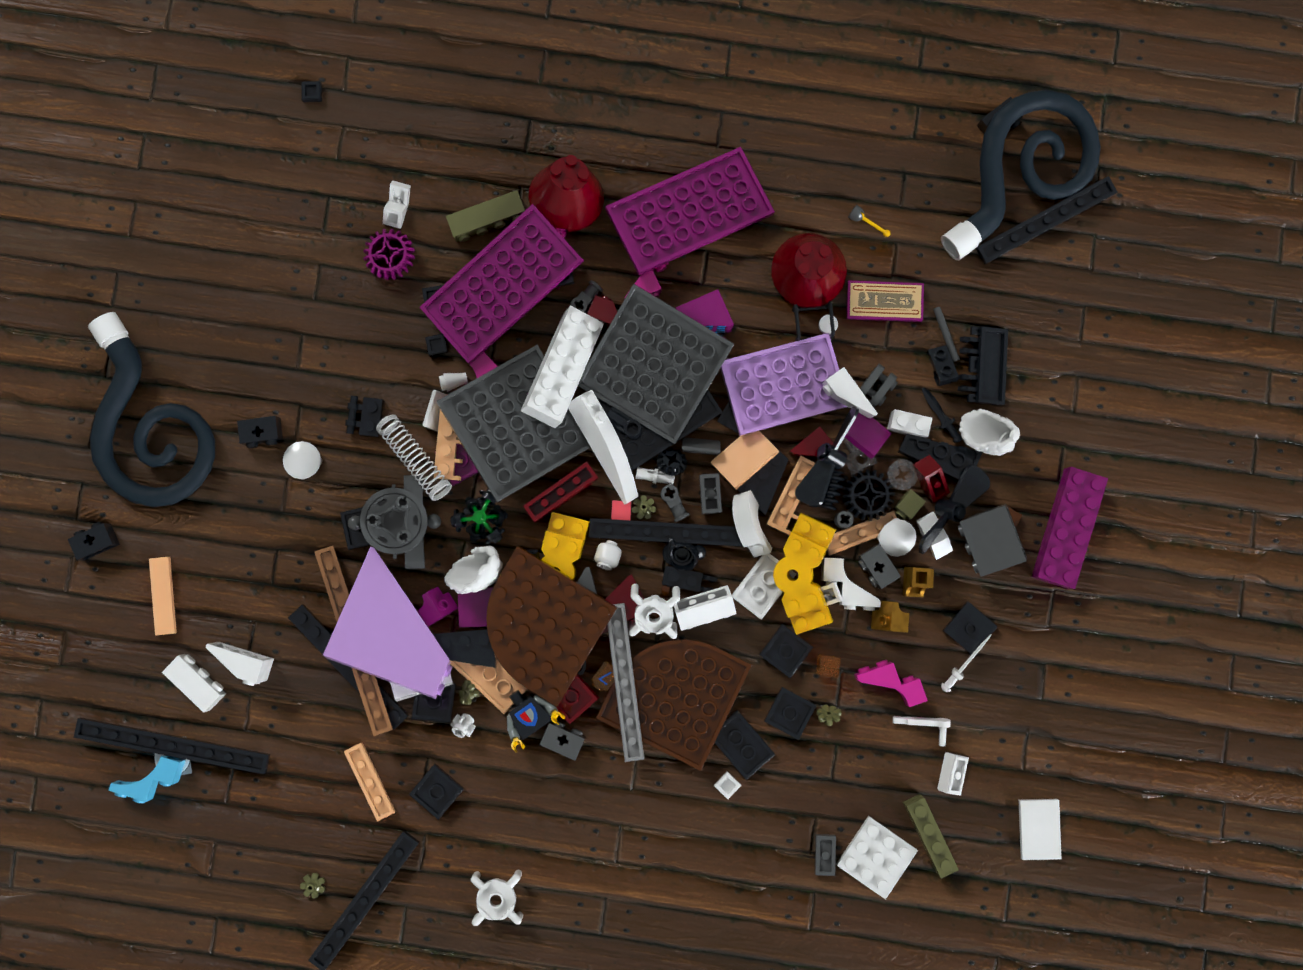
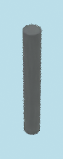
(946, 333)

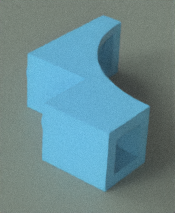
(166, 773)

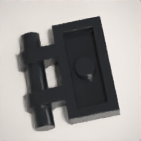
(370, 417)

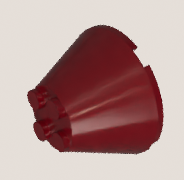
(567, 194)
(808, 270)

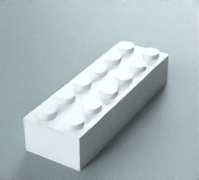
(562, 367)

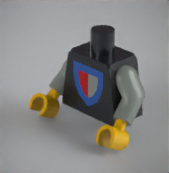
(528, 716)

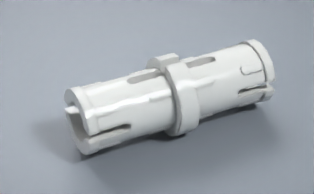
(654, 475)

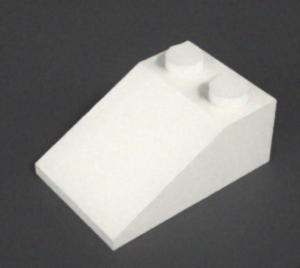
(243, 664)

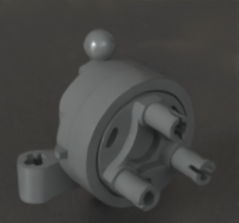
(397, 522)

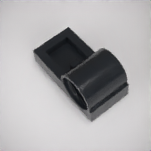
(943, 365)

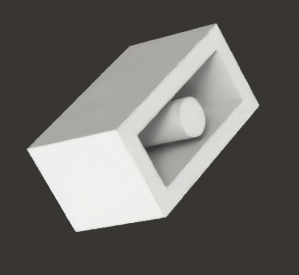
(909, 423)

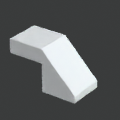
(397, 206)
(941, 545)

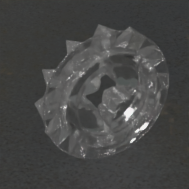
(910, 478)

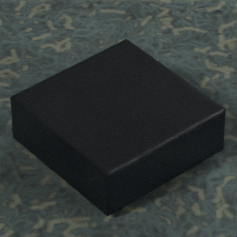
(311, 91)
(436, 345)

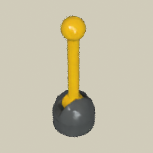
(858, 214)

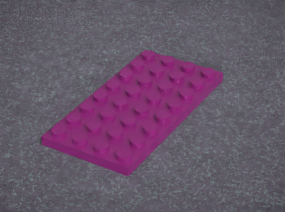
(689, 210)
(501, 284)

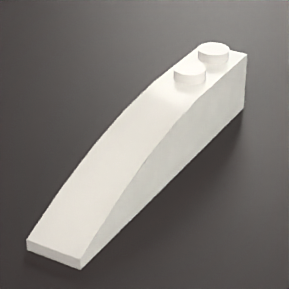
(604, 443)

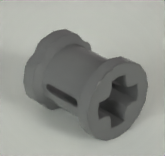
(849, 521)

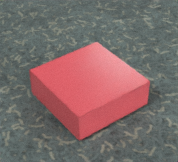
(621, 511)

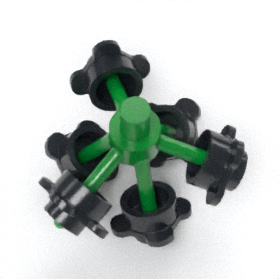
(477, 529)

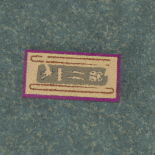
(885, 301)

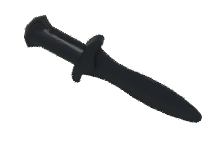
(945, 421)

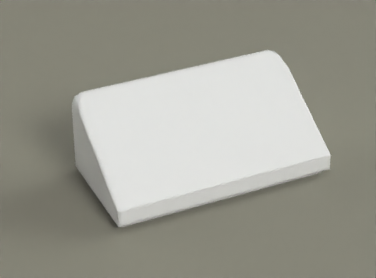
(432, 414)
(952, 773)

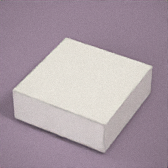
(727, 785)

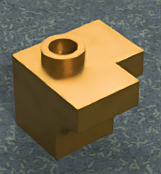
(917, 581)
(890, 618)

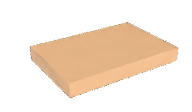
(744, 458)

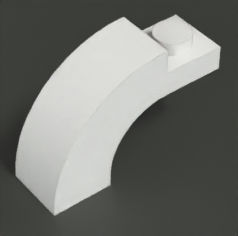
(747, 524)

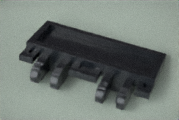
(988, 363)

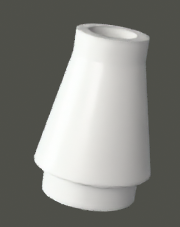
(452, 380)

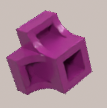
(436, 606)

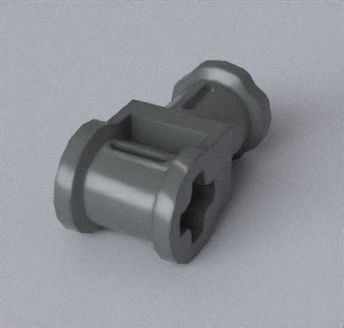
(586, 298)
(674, 503)

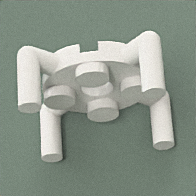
(657, 605)
(502, 889)

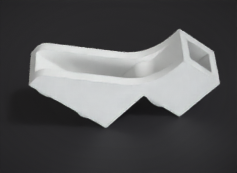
(852, 595)

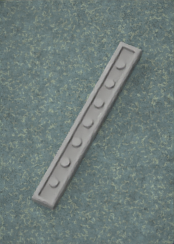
(625, 685)

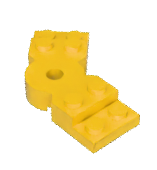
(564, 542)
(803, 552)

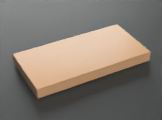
(491, 682)

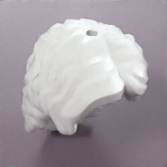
(988, 432)
(475, 571)

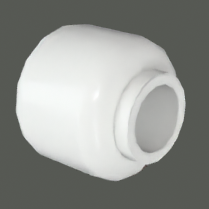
(607, 555)

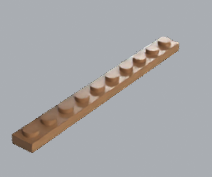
(366, 683)

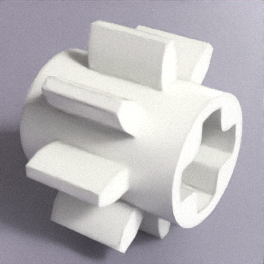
(462, 725)

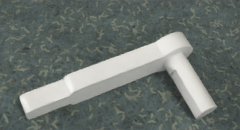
(942, 723)

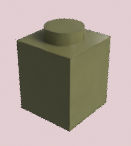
(908, 505)

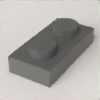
(825, 854)

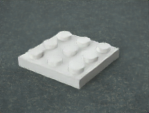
(877, 857)

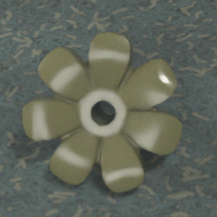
(643, 512)
(468, 692)
(829, 714)
(313, 885)

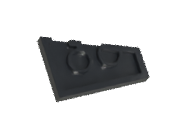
(765, 481)

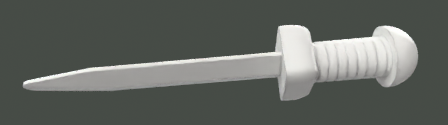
(957, 674)

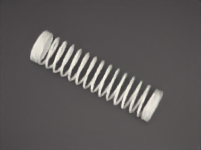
(436, 488)

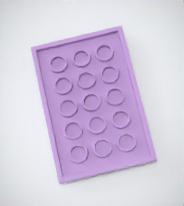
(780, 384)

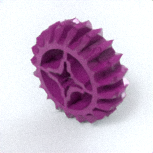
(373, 255)

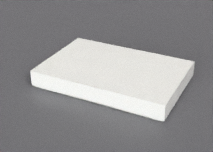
(758, 588)
(1040, 829)

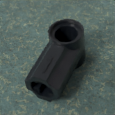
(622, 422)

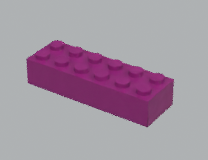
(1069, 527)

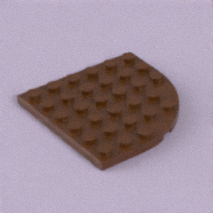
(543, 624)
(681, 696)

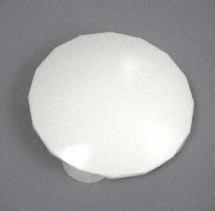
(301, 460)
(897, 537)

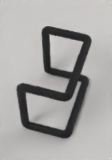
(795, 309)

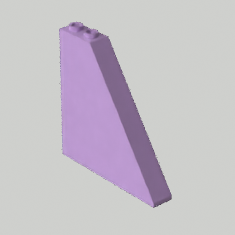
(386, 635)

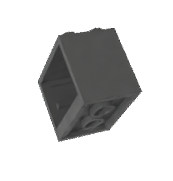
(992, 540)

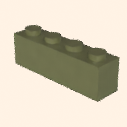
(485, 216)
(930, 836)

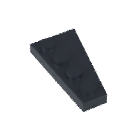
(949, 457)
(468, 647)

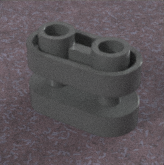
(888, 383)

